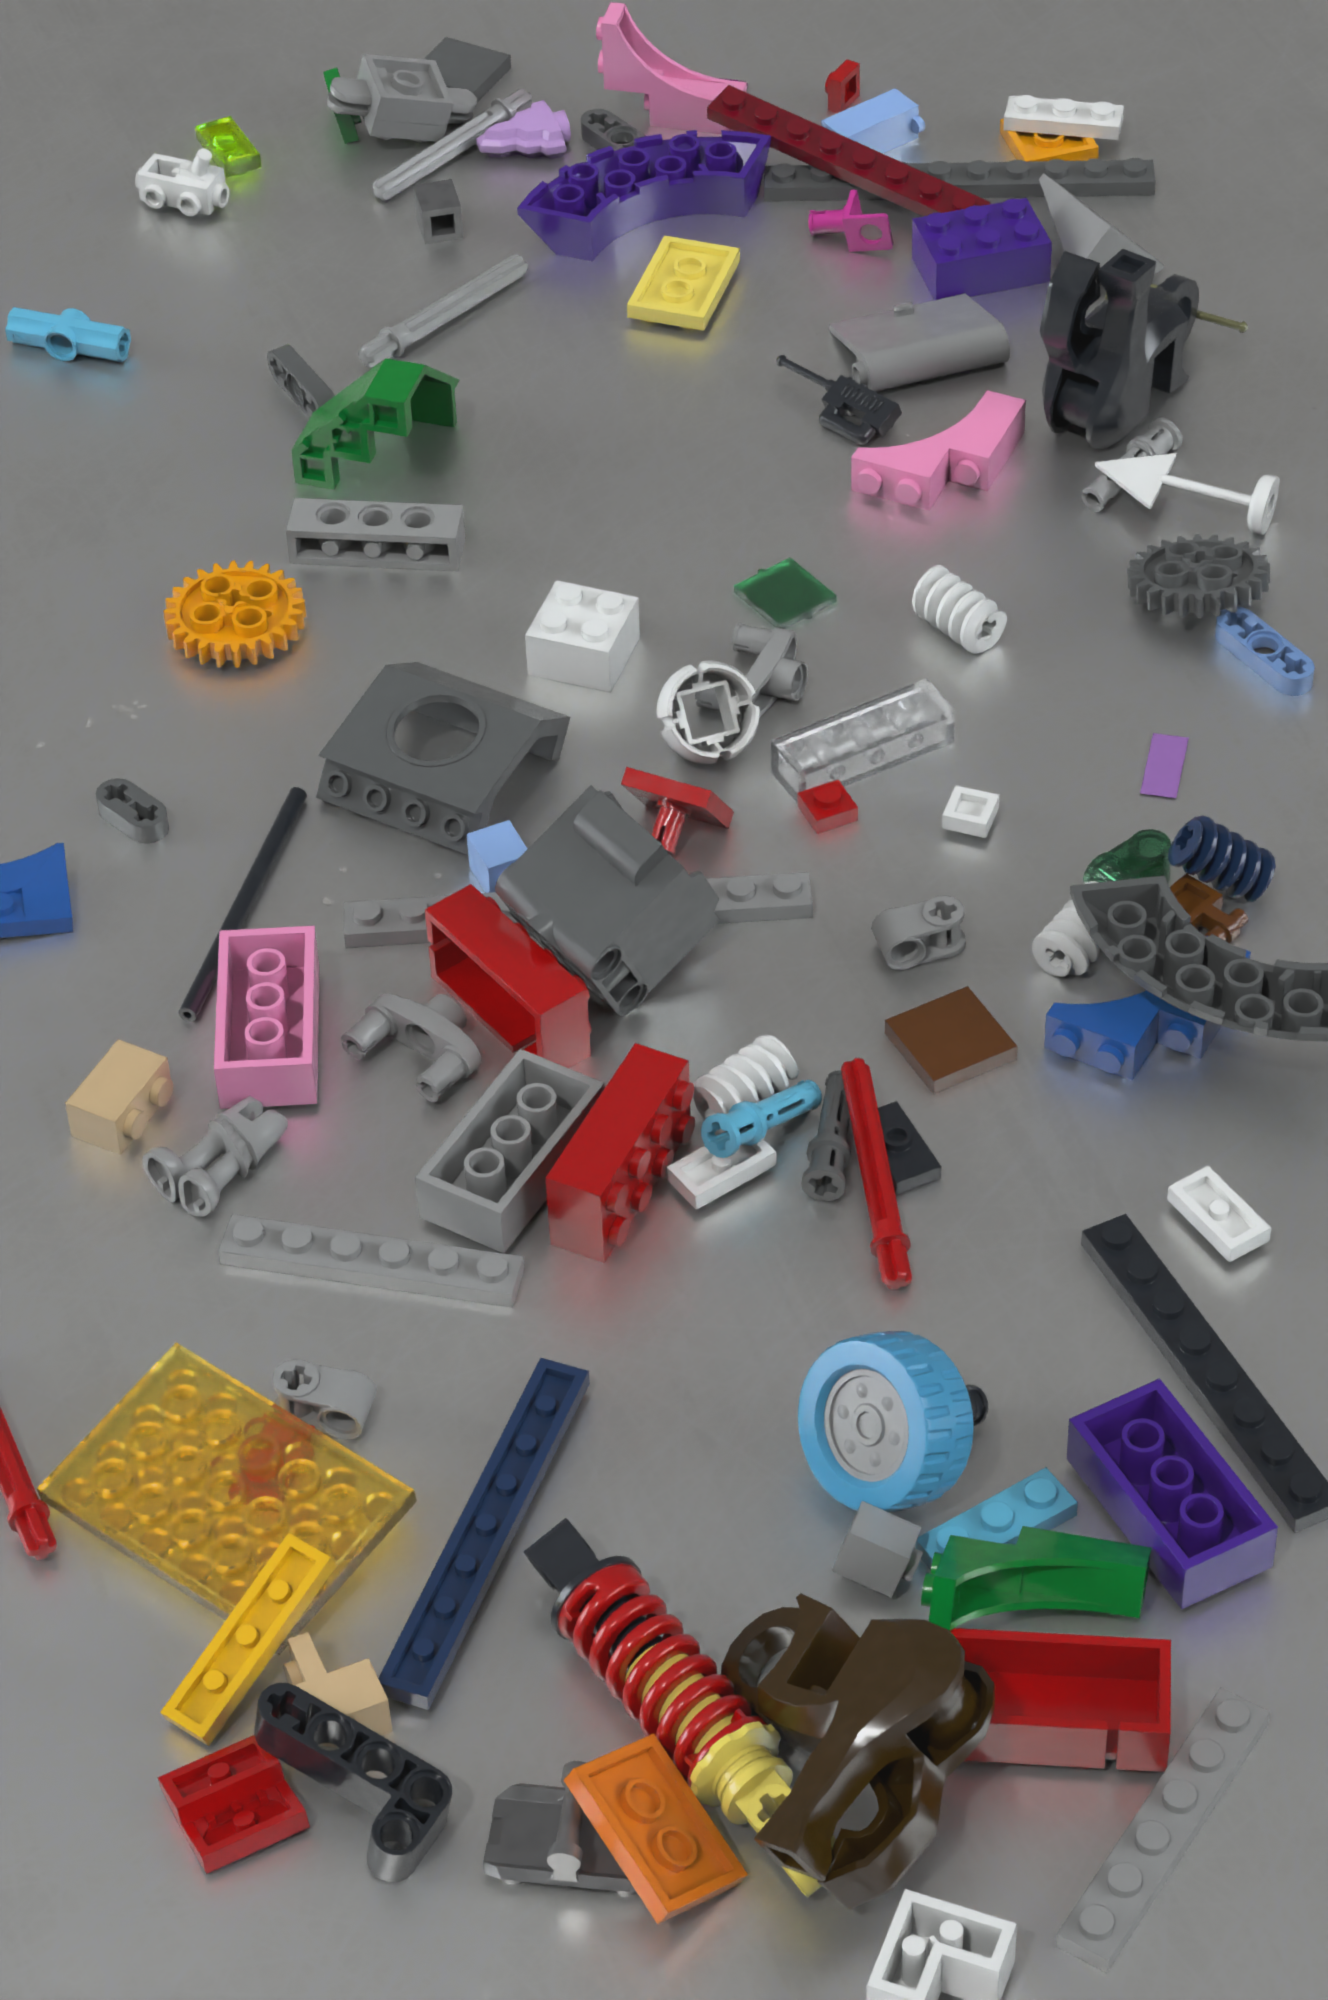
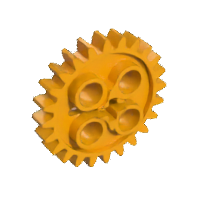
(235, 614)

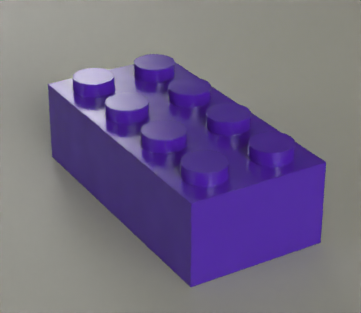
(1171, 1493)

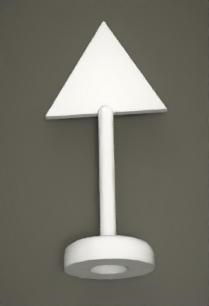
(1146, 475)

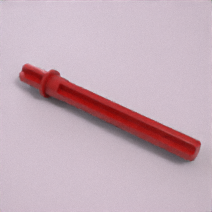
(889, 1241)
(26, 1512)

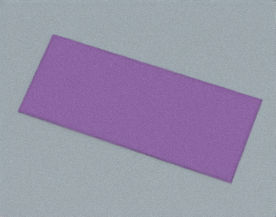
(1164, 765)

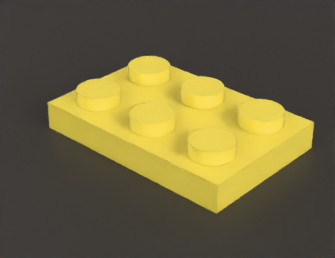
(683, 283)

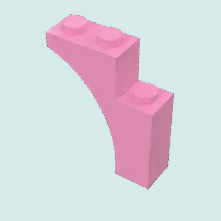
(672, 92)
(963, 454)

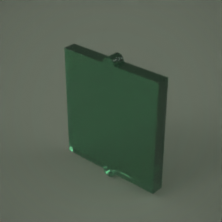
(785, 593)

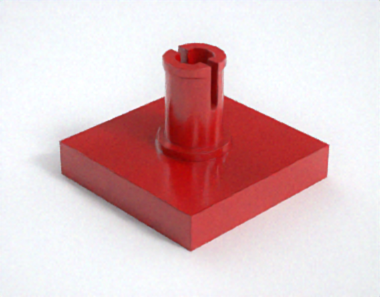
(675, 803)

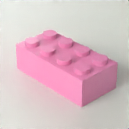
(267, 1016)

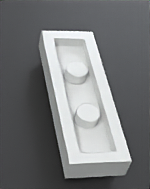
(1063, 117)

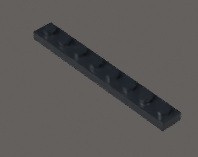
(1209, 1372)

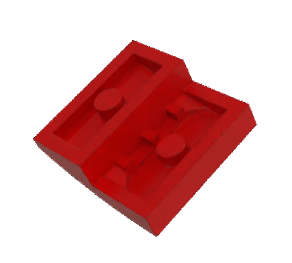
(233, 1803)

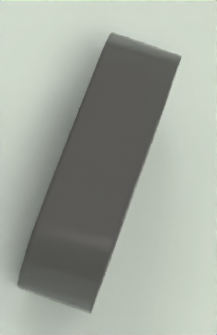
(126, 815)

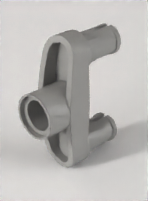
(774, 671)
(427, 1029)

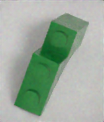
(1036, 1573)

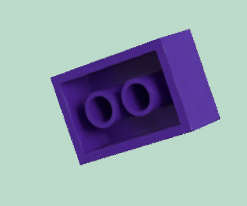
(981, 249)

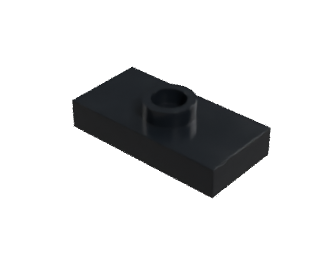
(908, 1155)

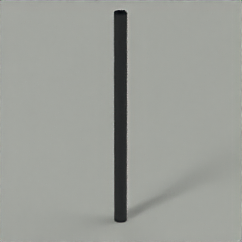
(244, 900)

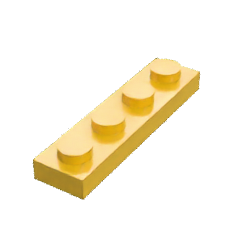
(248, 1639)

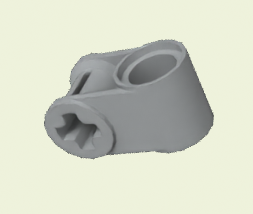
(916, 933)
(329, 1398)

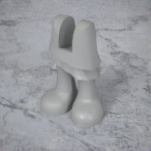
(239, 1133)

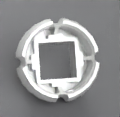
(735, 704)

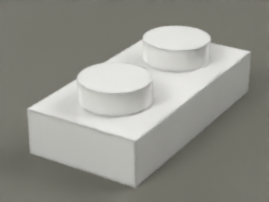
(705, 1177)
(1219, 1213)

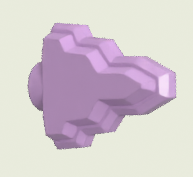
(528, 133)

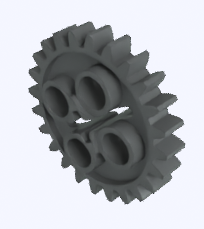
(1198, 576)

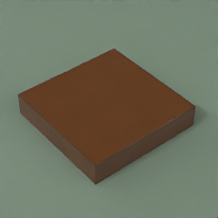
(950, 1040)

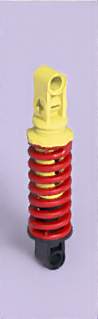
(665, 1681)

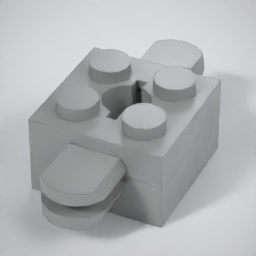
(401, 98)

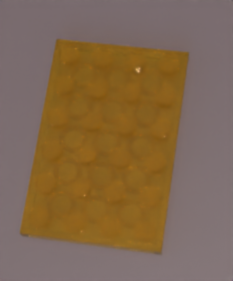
(213, 1477)

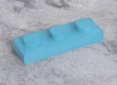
(1033, 1502)

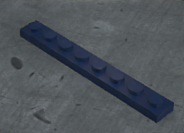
(483, 1534)

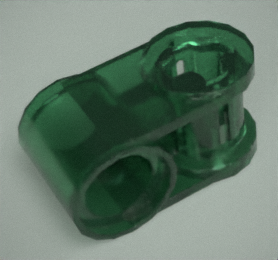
(1135, 858)

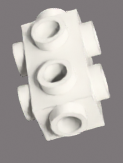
(183, 183)

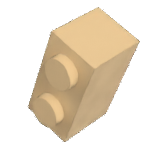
(119, 1097)

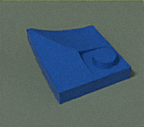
(35, 895)

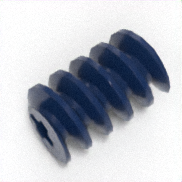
(1222, 858)

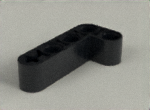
(294, 1724)

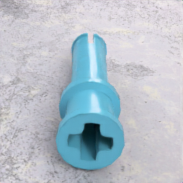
(749, 1121)

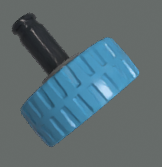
(887, 1420)

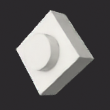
(970, 811)

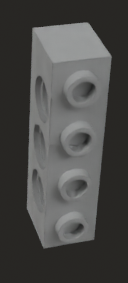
(376, 534)

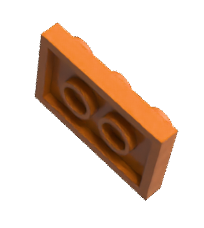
(655, 1828)

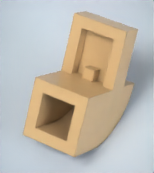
(350, 1689)

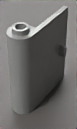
(922, 341)

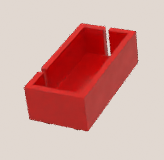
(507, 978)
(619, 1153)
(1074, 1698)

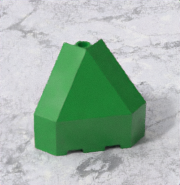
(378, 401)

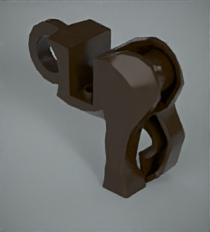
(864, 1710)

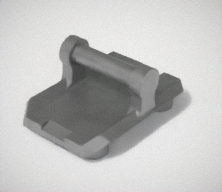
(548, 1839)

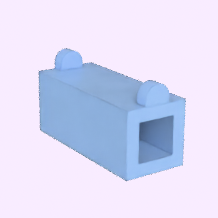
(879, 122)

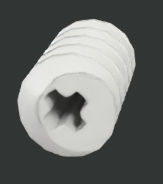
(958, 610)
(1065, 944)
(745, 1076)

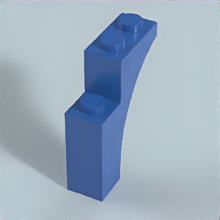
(1124, 1032)

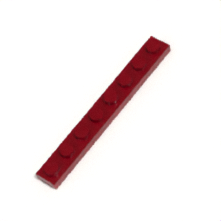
(839, 155)

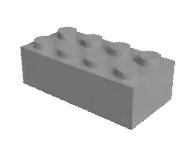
(496, 1160)

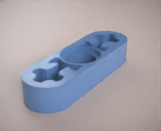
(1285, 669)

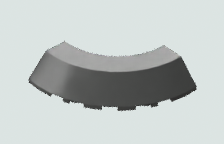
(1158, 948)

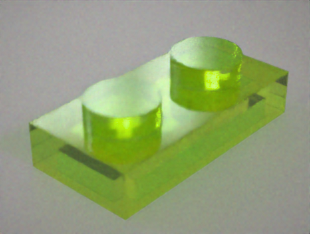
(228, 146)

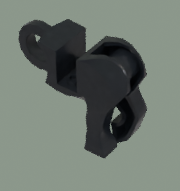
(1111, 359)

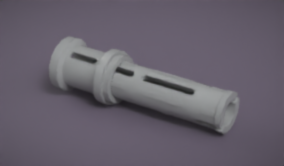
(1150, 444)

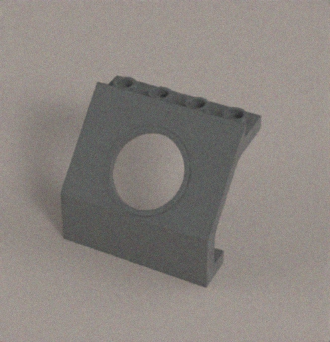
(438, 797)

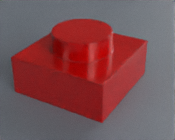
(843, 86)
(827, 806)

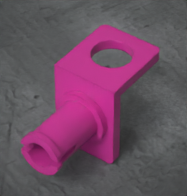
(850, 221)

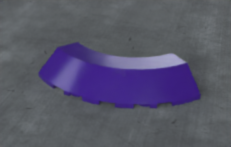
(645, 184)

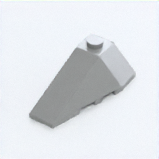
(1083, 229)

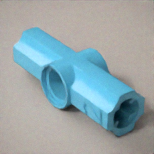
(68, 334)

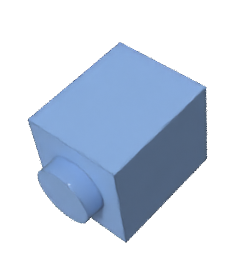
(492, 852)

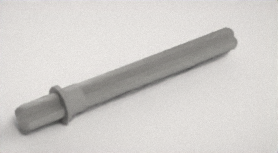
(449, 146)
(395, 339)

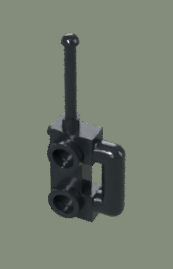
(850, 399)

